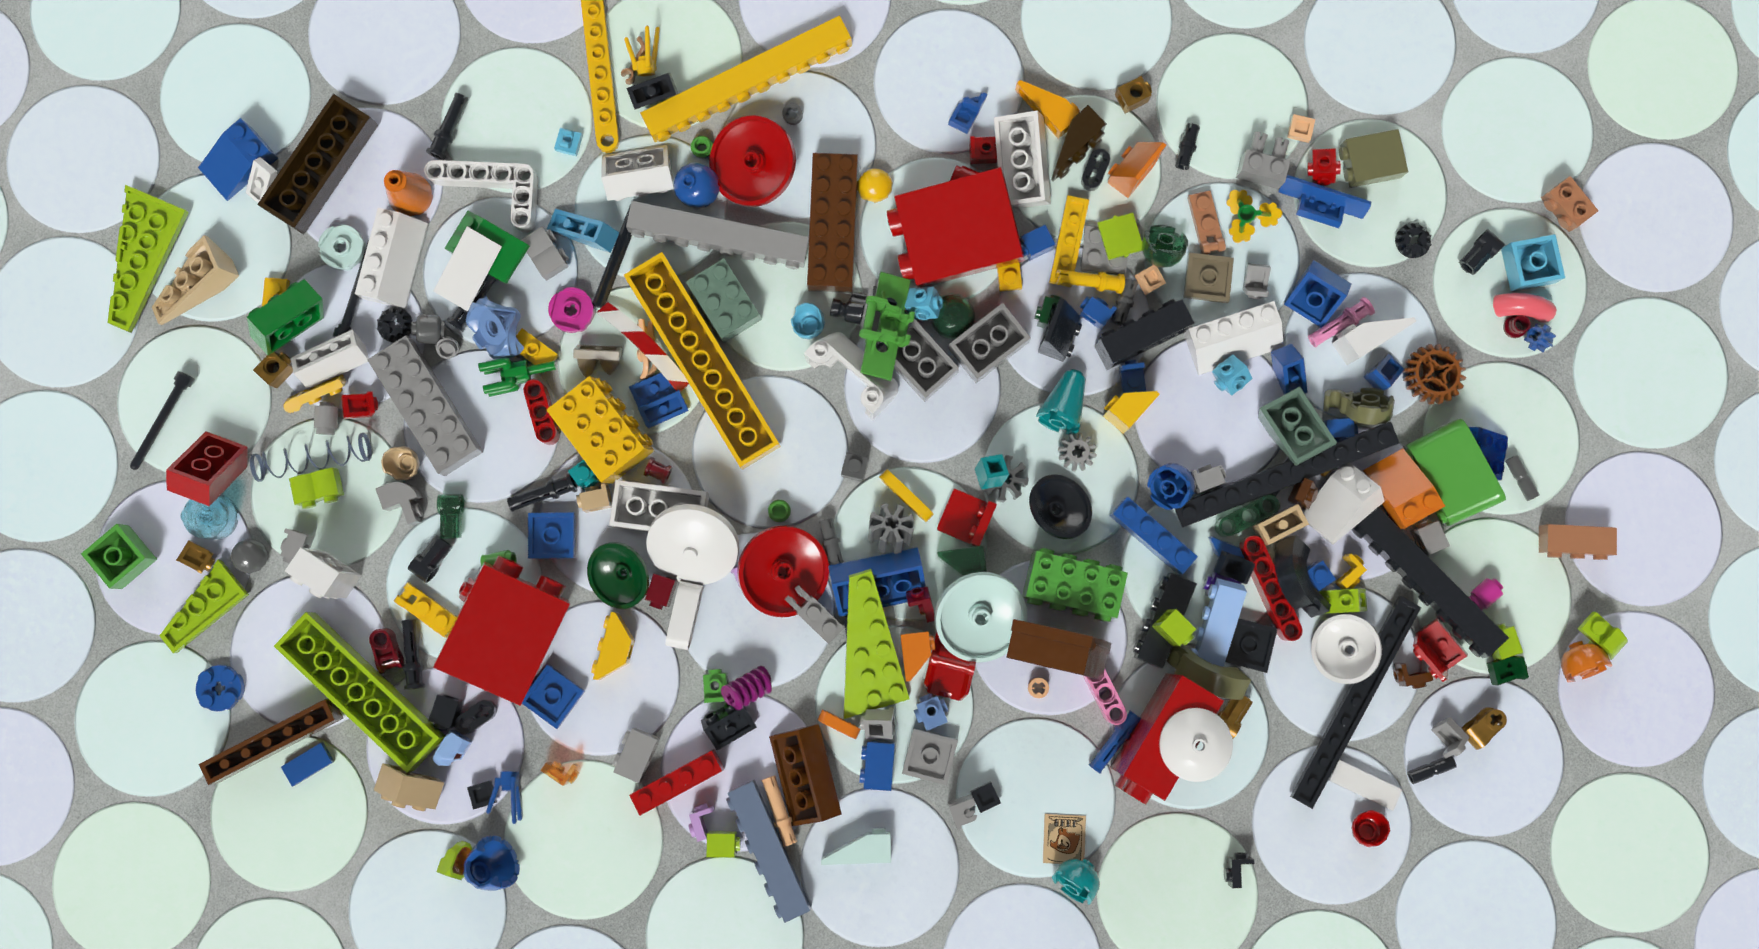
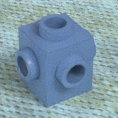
(937, 718)

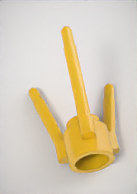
(647, 64)

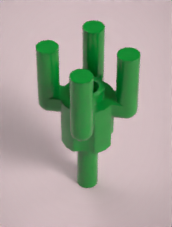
(511, 374)

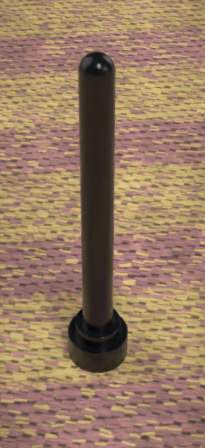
(351, 306)
(181, 383)

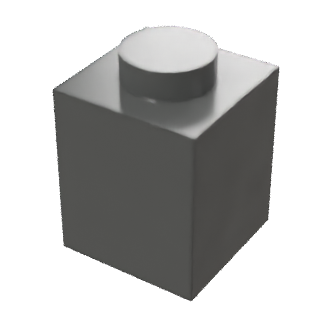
(854, 467)

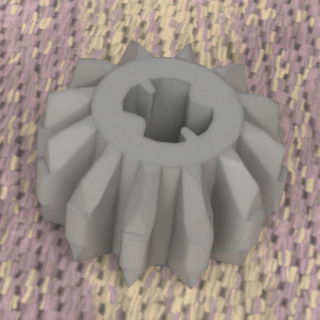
(1070, 447)

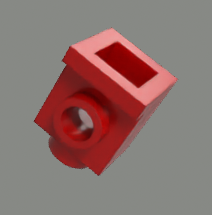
(980, 156)

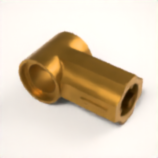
(1234, 713)

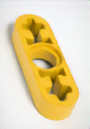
(906, 495)

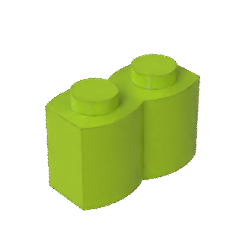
(316, 487)

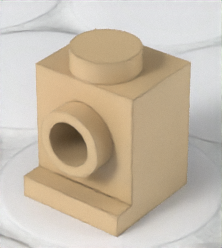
(595, 498)

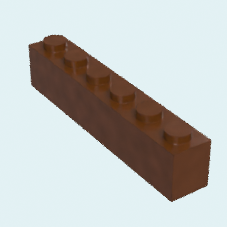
(270, 741)

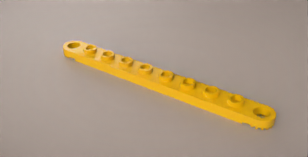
(600, 73)

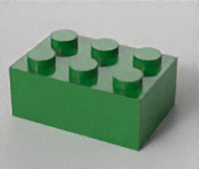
(285, 316)

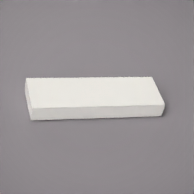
(1365, 785)

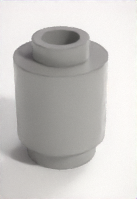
(326, 418)

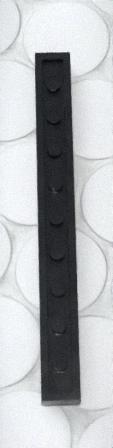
(1286, 474)
(1354, 706)

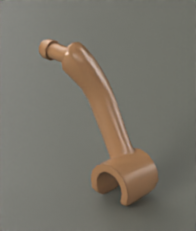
(629, 71)

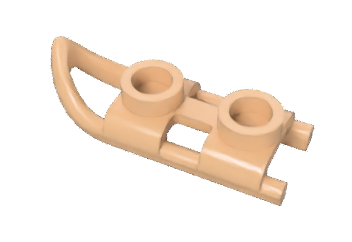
(649, 330)

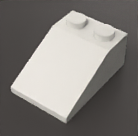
(1360, 340)
(1343, 503)

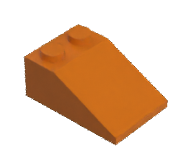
(1135, 166)
(1405, 489)

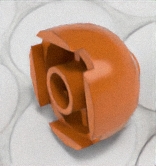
(1584, 661)

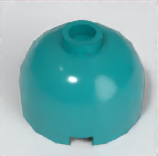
(1078, 879)

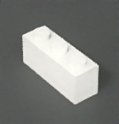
(329, 359)

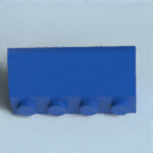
(892, 575)

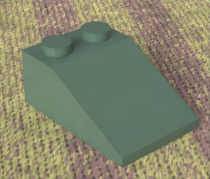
(1296, 426)

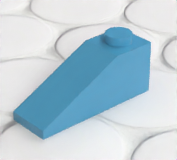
(583, 230)

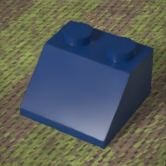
(1318, 294)

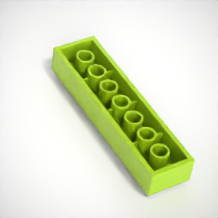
(360, 691)

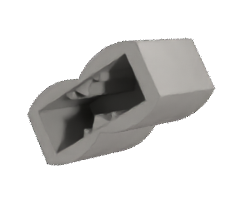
(545, 254)

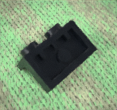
(727, 725)

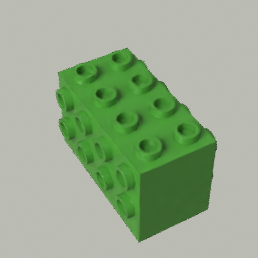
(1074, 585)

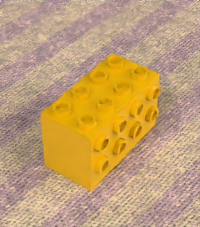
(601, 429)

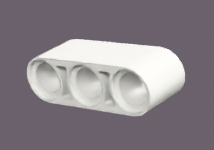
(684, 615)

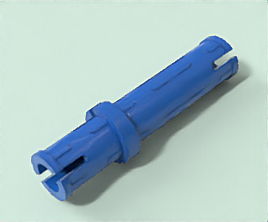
(1115, 741)

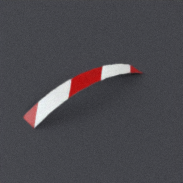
(645, 345)

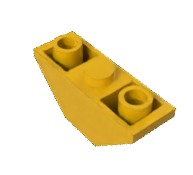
(614, 647)

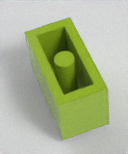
(1174, 628)

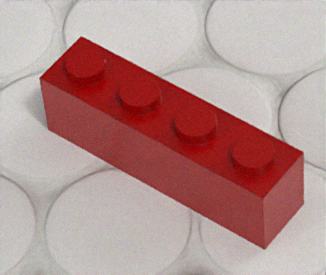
(677, 782)

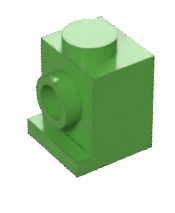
(714, 695)

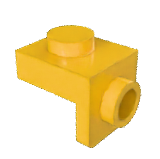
(1351, 577)

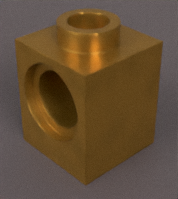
(1129, 102)
(265, 369)

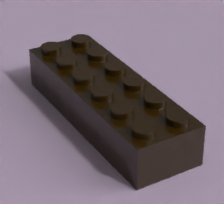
(318, 164)

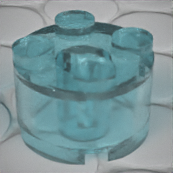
(222, 523)

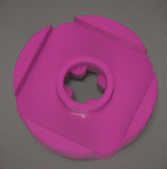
(565, 299)

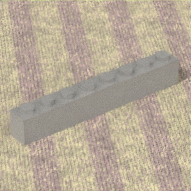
(717, 234)

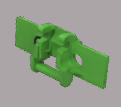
(892, 326)

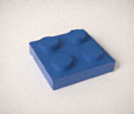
(551, 535)
(552, 696)

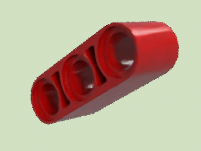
(534, 403)

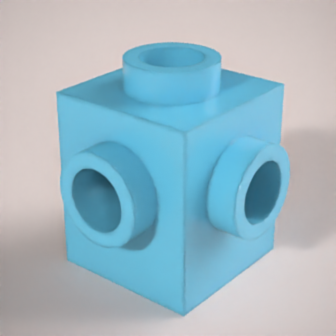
(924, 302)
(1231, 375)

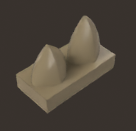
(589, 354)

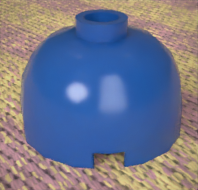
(696, 185)
(1171, 486)

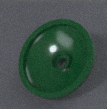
(608, 575)

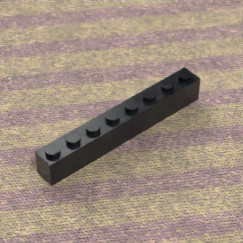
(1430, 583)

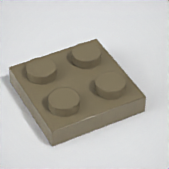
(1208, 277)

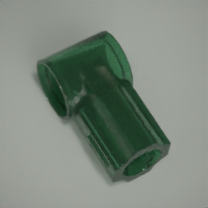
(450, 510)

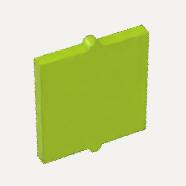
(1120, 236)

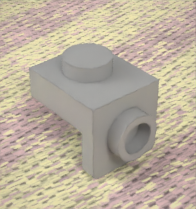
(1256, 280)
(1451, 736)

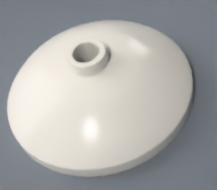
(1331, 645)
(1179, 741)

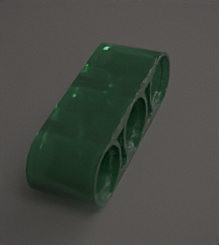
(1256, 510)

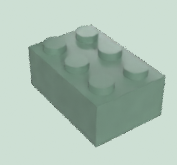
(723, 300)

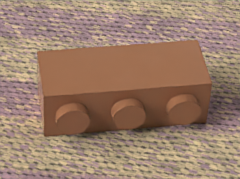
(1577, 541)

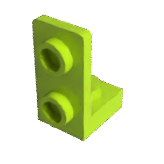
(1346, 600)

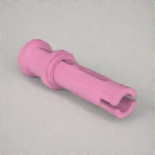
(1349, 317)

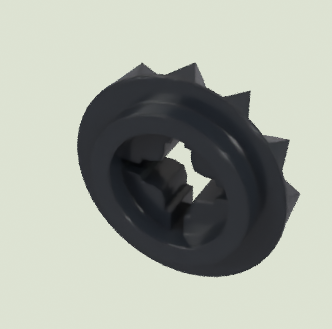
(1403, 238)
(403, 319)

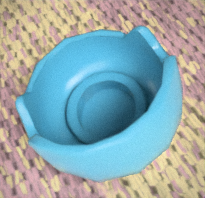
(808, 321)

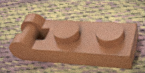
(1206, 222)

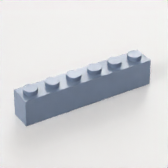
(769, 851)

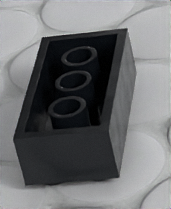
(1144, 334)

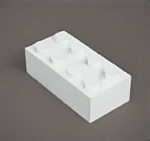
(639, 503)

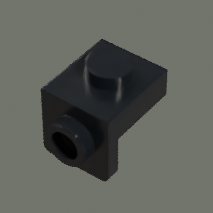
(1234, 567)
(1232, 873)

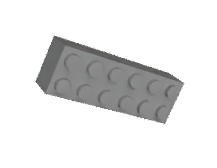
(425, 406)

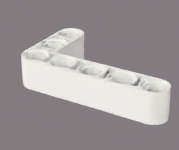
(492, 180)

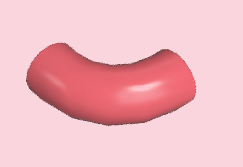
(1524, 304)

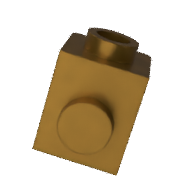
(196, 557)

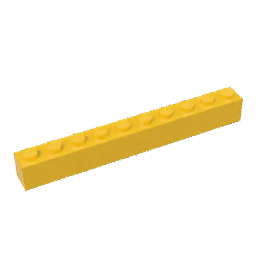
(747, 79)

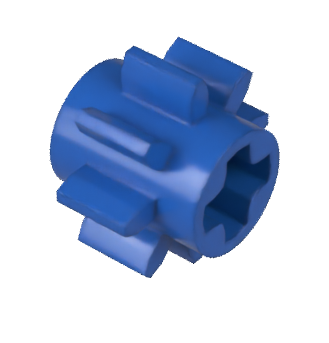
(1539, 337)

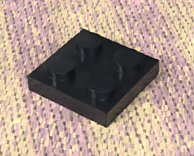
(1252, 645)

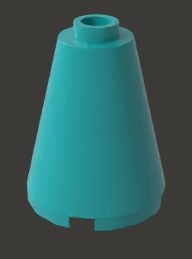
(1064, 404)

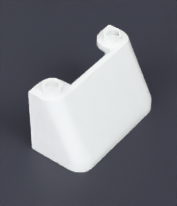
(840, 348)

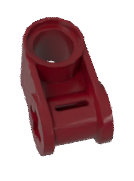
(385, 652)

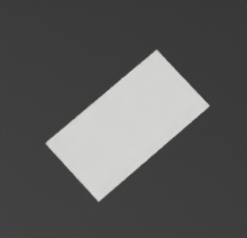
(467, 268)

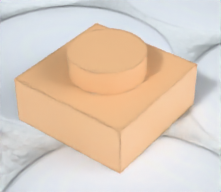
(1301, 128)
(1150, 279)

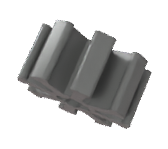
(1013, 480)
(891, 528)

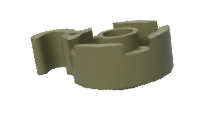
(1365, 407)

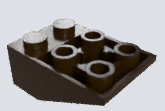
(1084, 132)

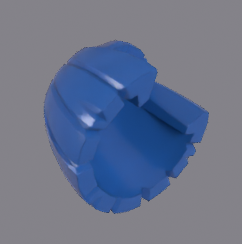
(491, 864)

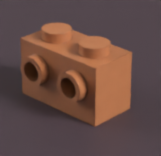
(1569, 204)

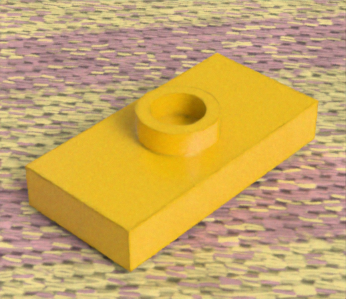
(535, 350)

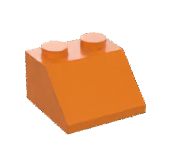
(915, 652)

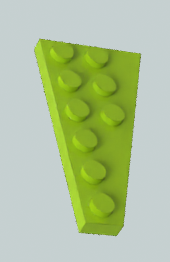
(142, 249)
(871, 661)

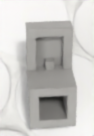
(401, 495)

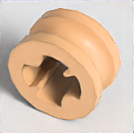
(1038, 681)

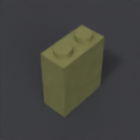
(1373, 158)

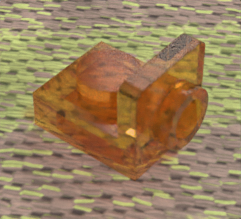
(556, 772)

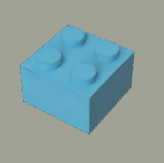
(1533, 263)

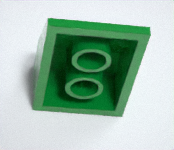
(509, 254)

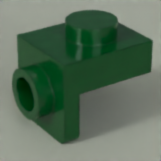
(1042, 313)
(1507, 670)

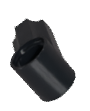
(1484, 248)
(426, 564)

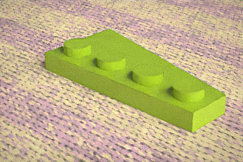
(212, 600)

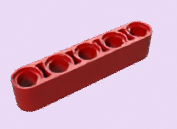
(1271, 601)

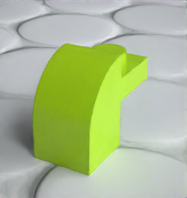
(1603, 634)

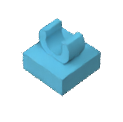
(568, 142)

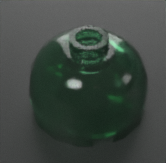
(1164, 246)
(954, 317)

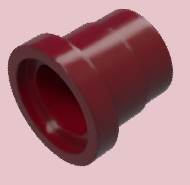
(1510, 328)

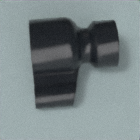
(852, 310)

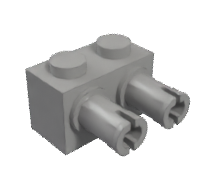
(1263, 168)

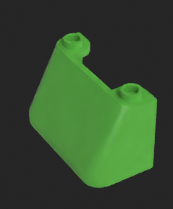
(1457, 471)

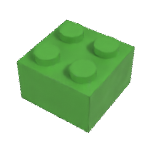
(119, 556)

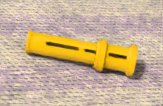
(1099, 281)

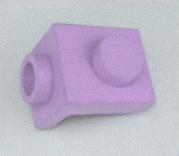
(697, 826)

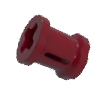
(658, 470)

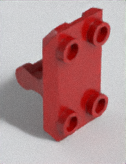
(948, 674)

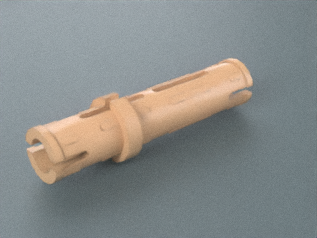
(779, 811)

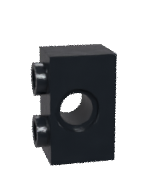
(652, 90)

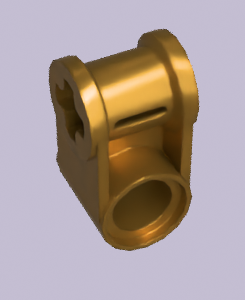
(1481, 729)

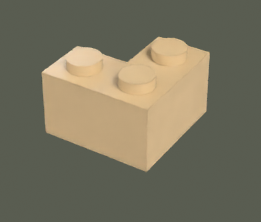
(408, 788)

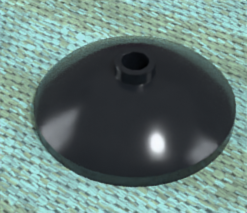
(1066, 500)

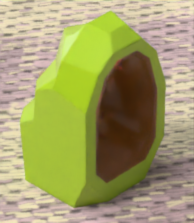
(454, 860)

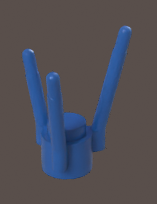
(509, 782)

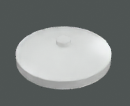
(692, 544)

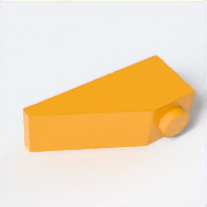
(1054, 108)

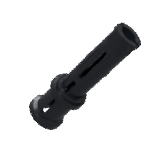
(443, 136)
(489, 280)
(552, 489)
(413, 670)

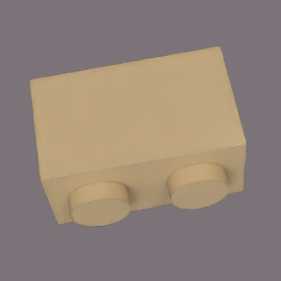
(1280, 524)

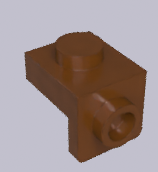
(1303, 493)
(1416, 680)

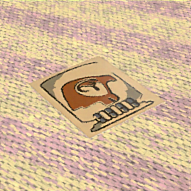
(1063, 838)

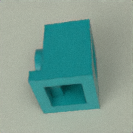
(583, 475)

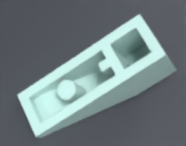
(866, 849)

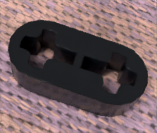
(1100, 172)
(472, 712)

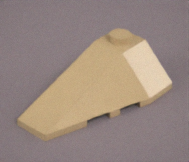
(200, 278)

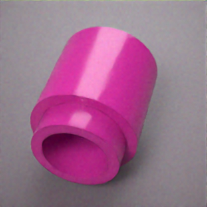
(1486, 593)

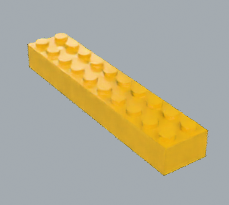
(702, 361)

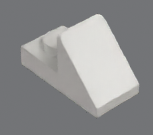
(260, 179)

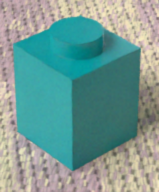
(991, 471)

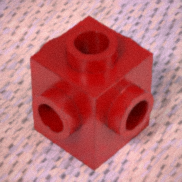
(1324, 166)

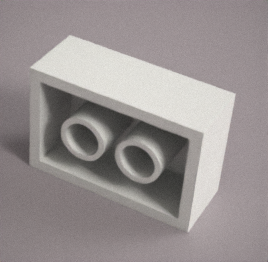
(322, 574)

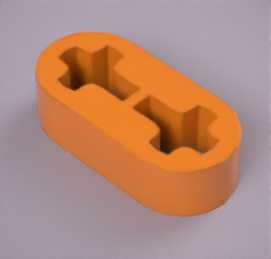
(839, 724)

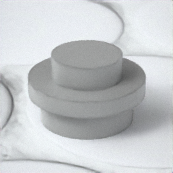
(447, 347)

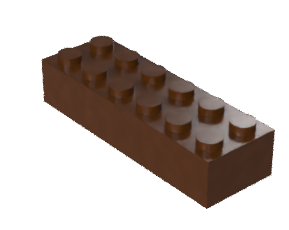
(832, 222)

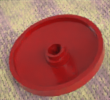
(753, 160)
(776, 564)

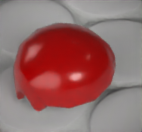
(1370, 828)

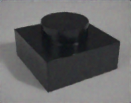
(480, 794)
(985, 797)

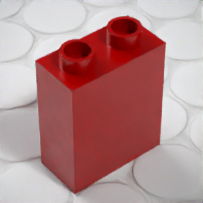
(956, 228)
(503, 630)
(1140, 757)

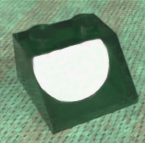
(964, 560)

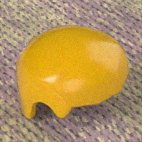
(874, 185)

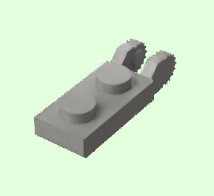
(816, 616)

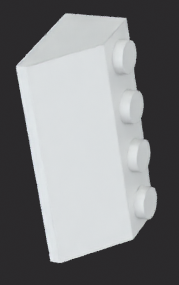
(1023, 158)
(391, 258)
(1240, 334)

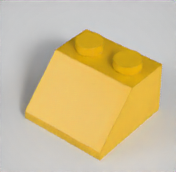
(1127, 408)

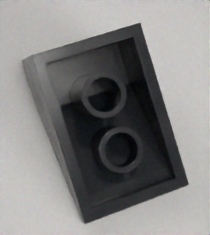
(1060, 332)

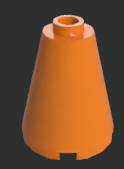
(407, 192)

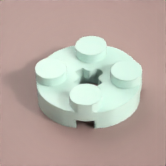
(354, 247)

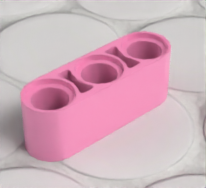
(1111, 702)

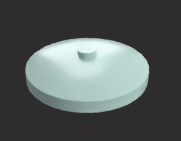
(978, 615)

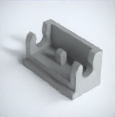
(961, 812)

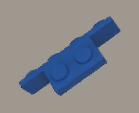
(1323, 203)

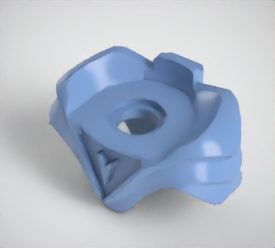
(494, 328)

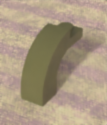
(1219, 680)

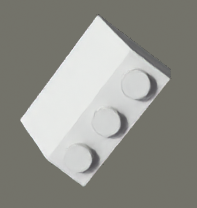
(637, 173)

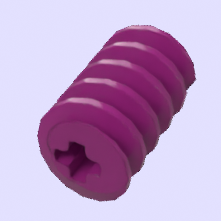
(747, 688)

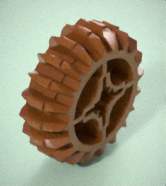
(1438, 382)

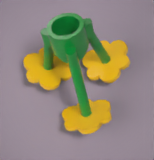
(1240, 204)

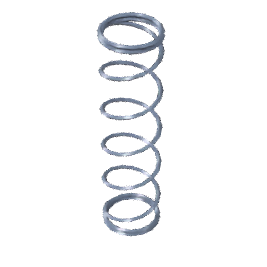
(263, 469)

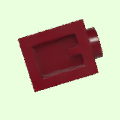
(921, 597)

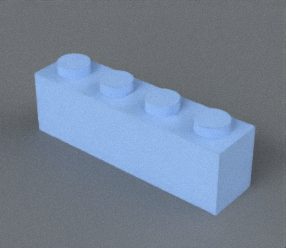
(1219, 621)

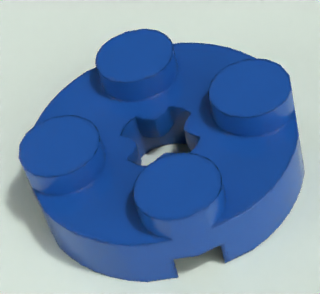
(209, 679)

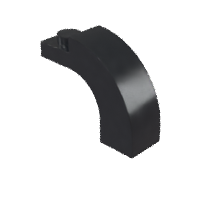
(1293, 577)

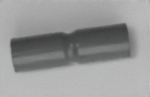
(1523, 480)

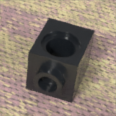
(445, 711)

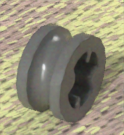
(790, 120)

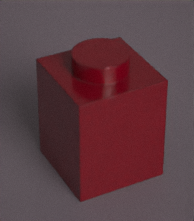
(660, 591)

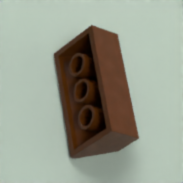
(805, 775)

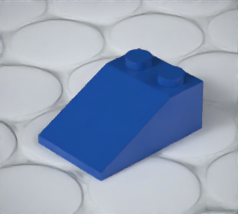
(232, 158)

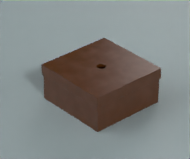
(1058, 649)

